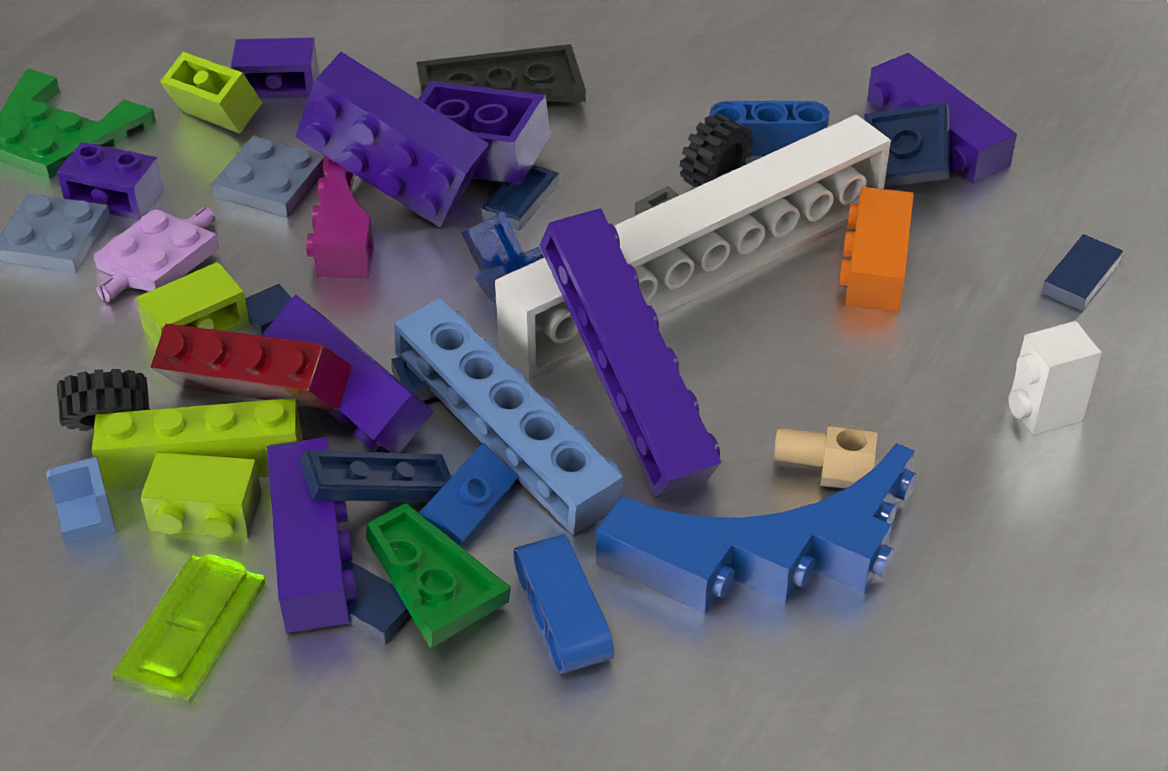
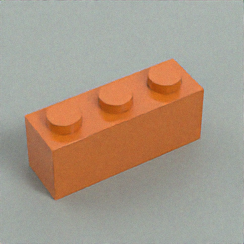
(877, 249)

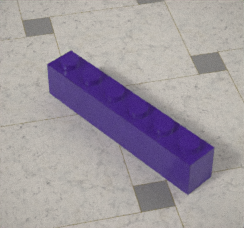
(630, 353)

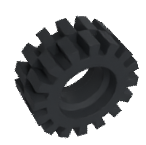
(715, 150)
(99, 393)

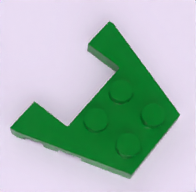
(44, 137)

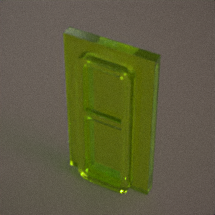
(190, 628)

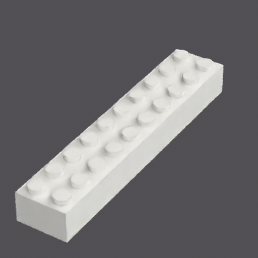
(705, 237)

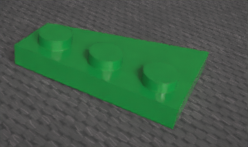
(434, 574)

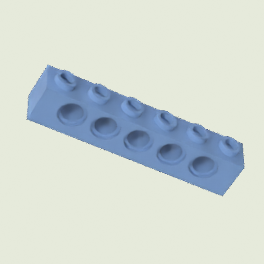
(509, 416)

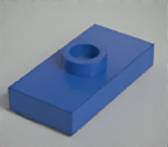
(469, 494)

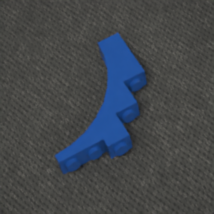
(772, 553)

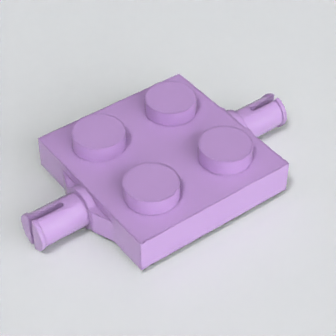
(155, 251)

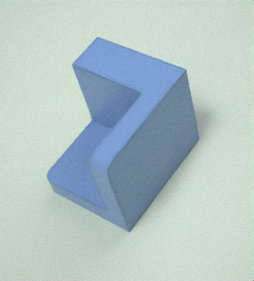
(81, 501)

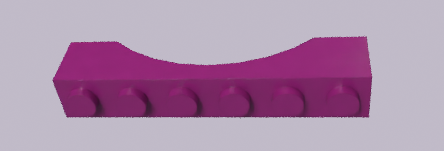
(342, 229)

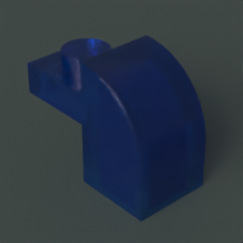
(496, 252)

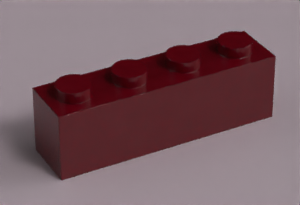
(251, 366)

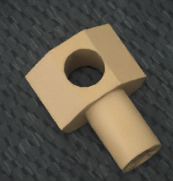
(841, 452)

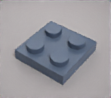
(269, 176)
(52, 232)

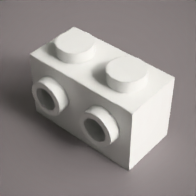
(1054, 377)

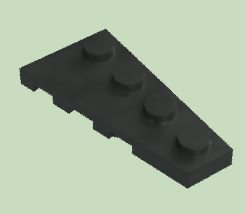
(534, 70)

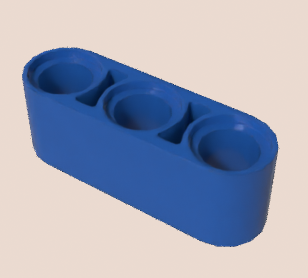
(775, 122)
(563, 604)

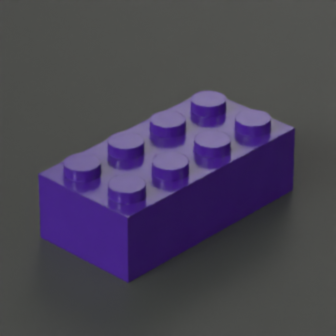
(390, 139)

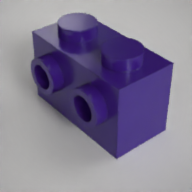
(112, 177)

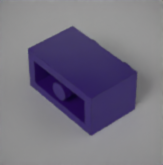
(277, 66)

